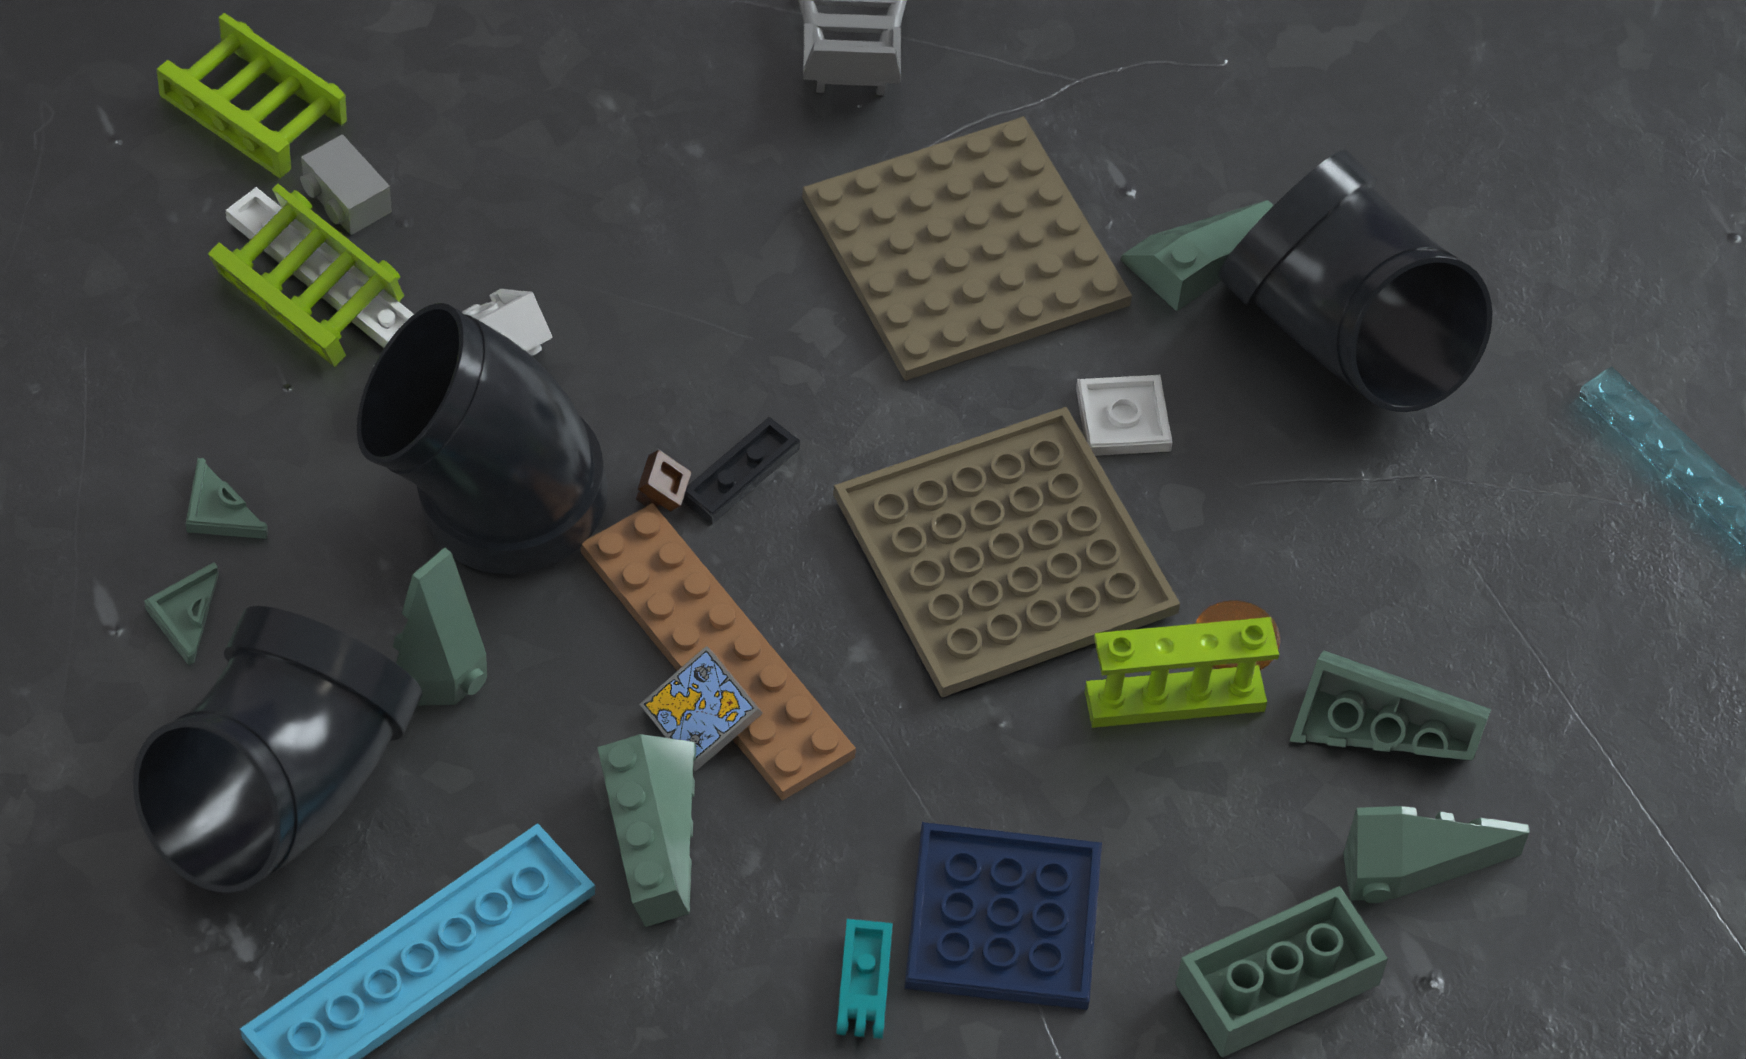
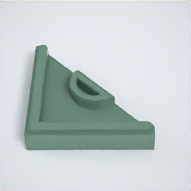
(219, 509)
(183, 610)

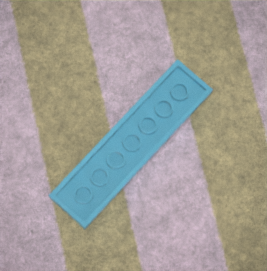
(424, 955)

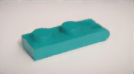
(864, 976)

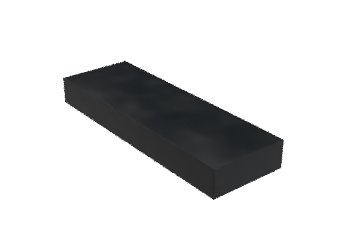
(740, 470)

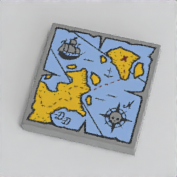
(702, 706)

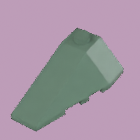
(1188, 258)
(441, 635)
(1401, 853)

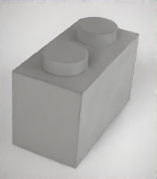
(345, 185)

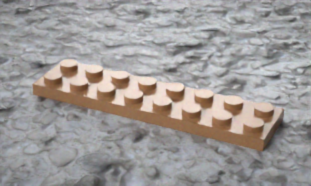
(689, 609)

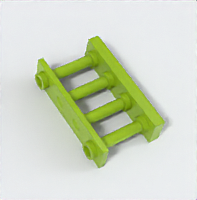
(243, 127)
(296, 312)
(1180, 694)

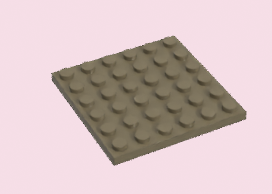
(965, 247)
(1005, 550)

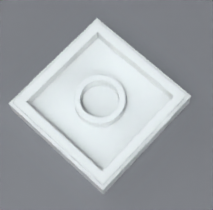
(1124, 415)

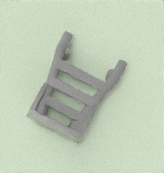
(852, 61)

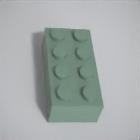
(1280, 971)

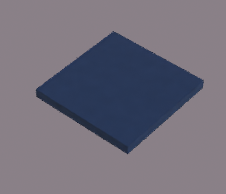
(1004, 916)

